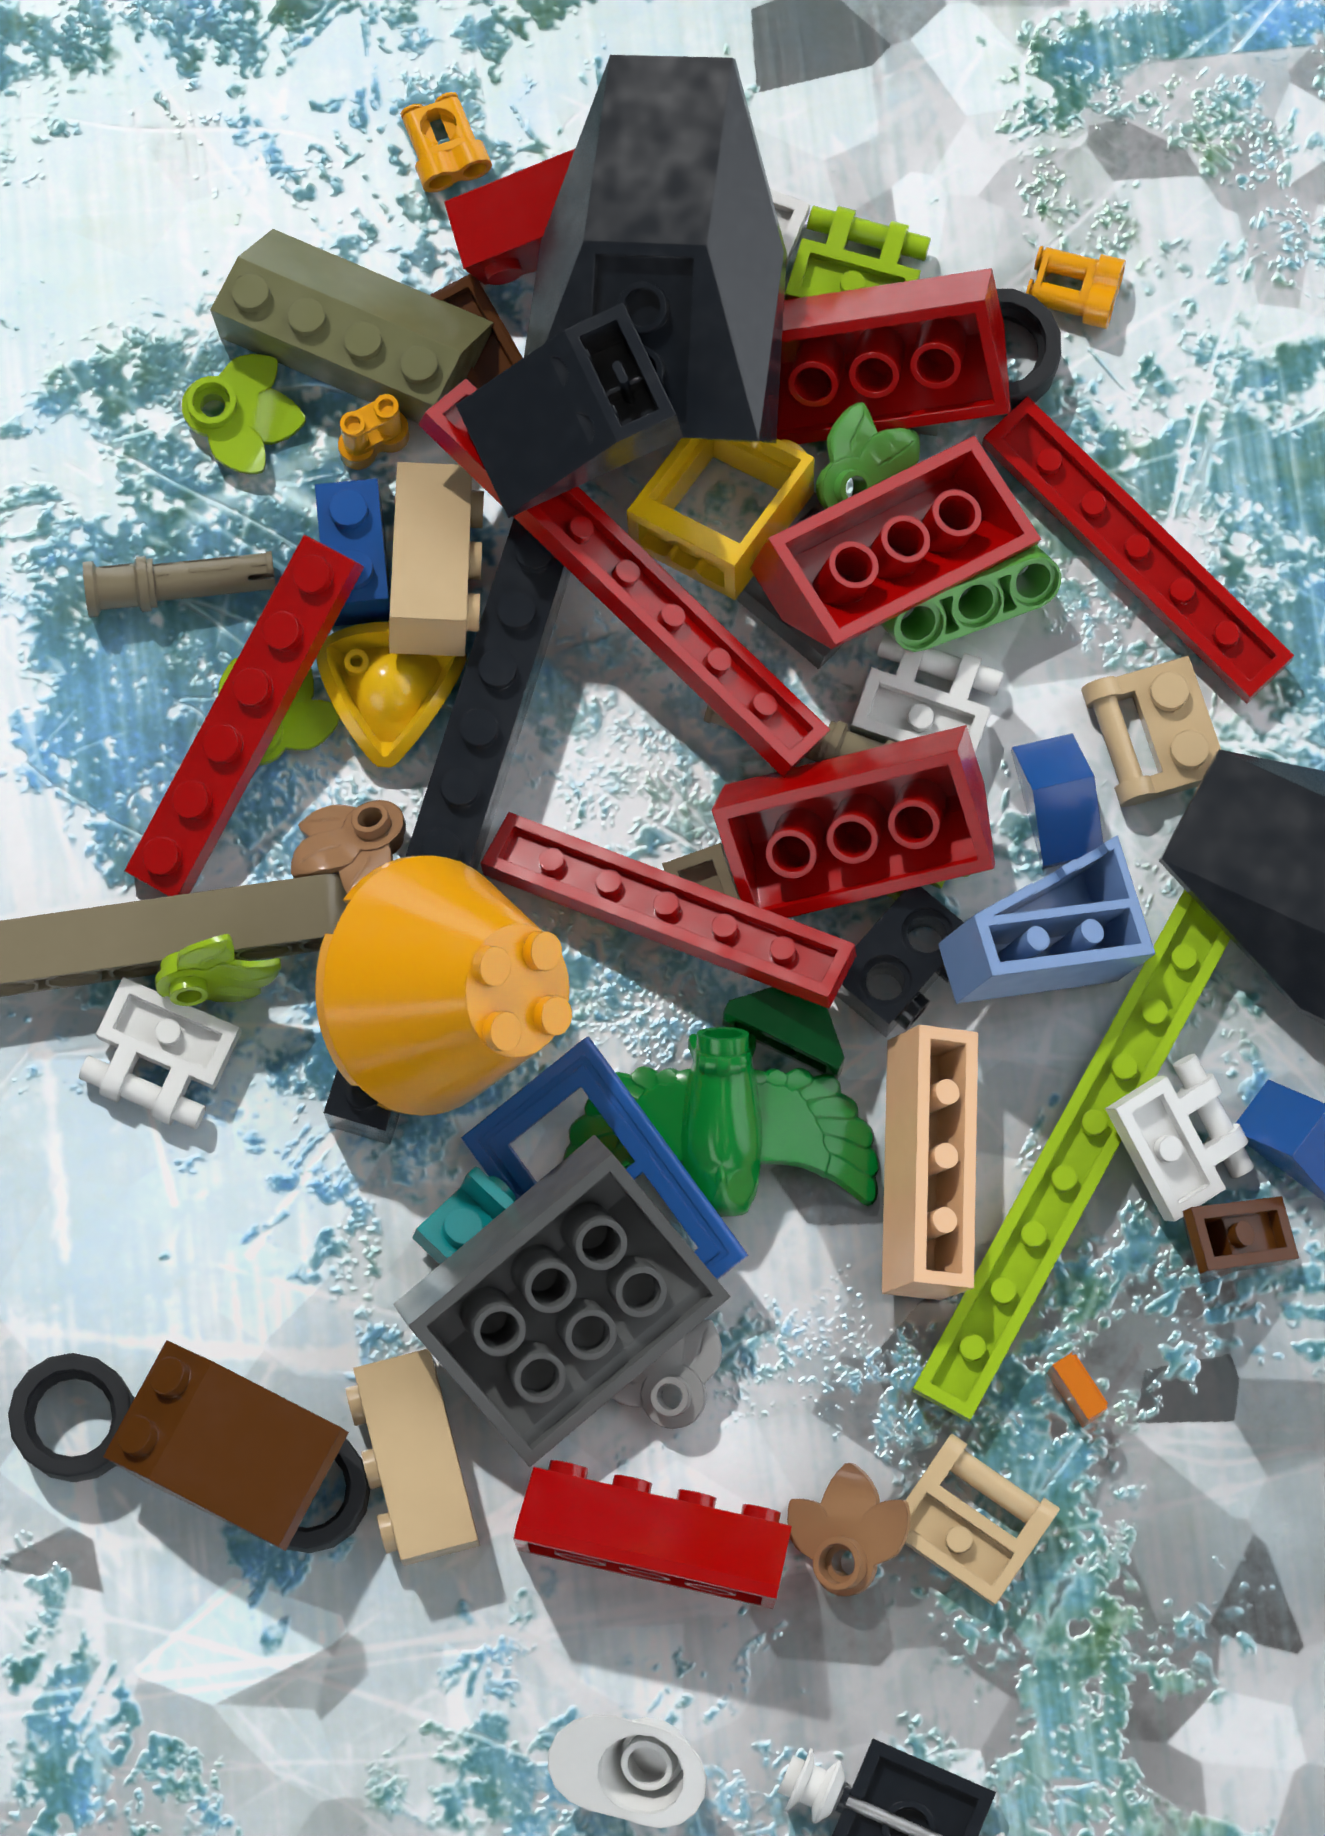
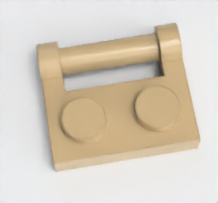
(1173, 724)
(962, 1538)

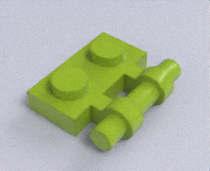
(832, 269)

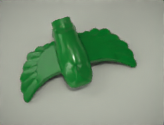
(733, 1119)

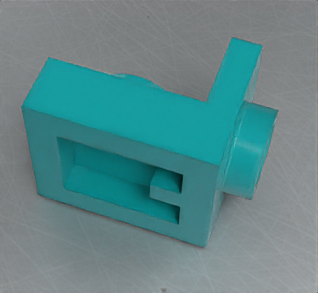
(463, 1214)

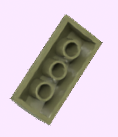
(347, 324)

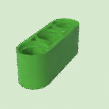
(993, 598)

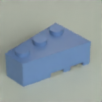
(1053, 934)

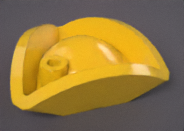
(381, 694)

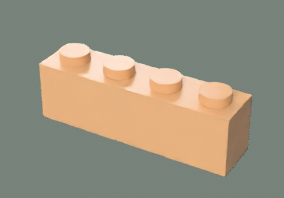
(930, 1163)

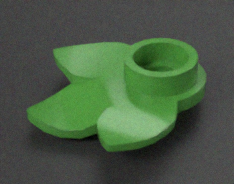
(863, 455)

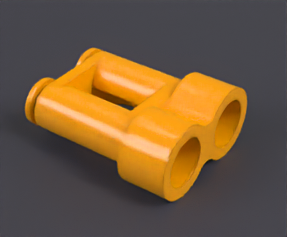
(449, 162)
(1099, 287)
(372, 430)

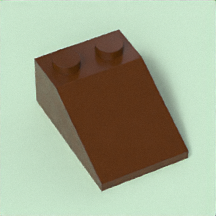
(225, 1445)

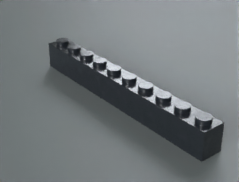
(476, 748)

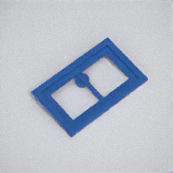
(588, 1069)

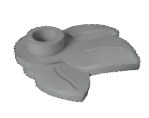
(686, 1365)

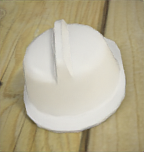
(628, 1769)

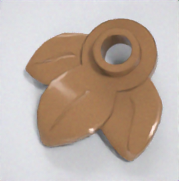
(349, 840)
(849, 1521)

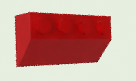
(901, 348)
(893, 545)
(857, 825)
(653, 1536)

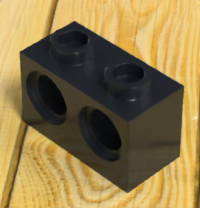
(889, 952)

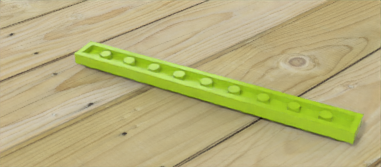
(1071, 1163)

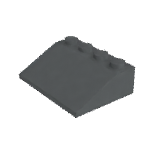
(561, 1300)

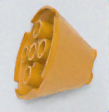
(436, 986)

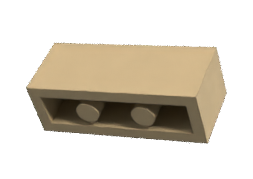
(434, 560)
(412, 1458)

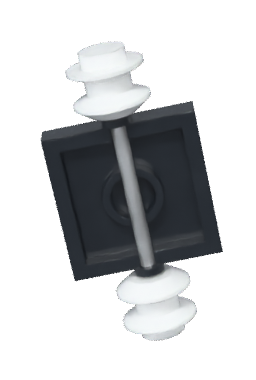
(889, 1796)

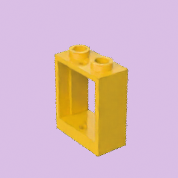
(699, 549)

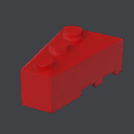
(504, 221)

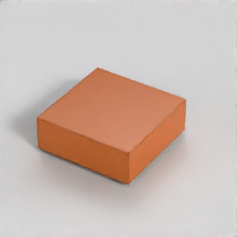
(1078, 1389)

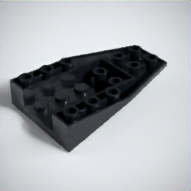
(682, 230)
(1257, 867)

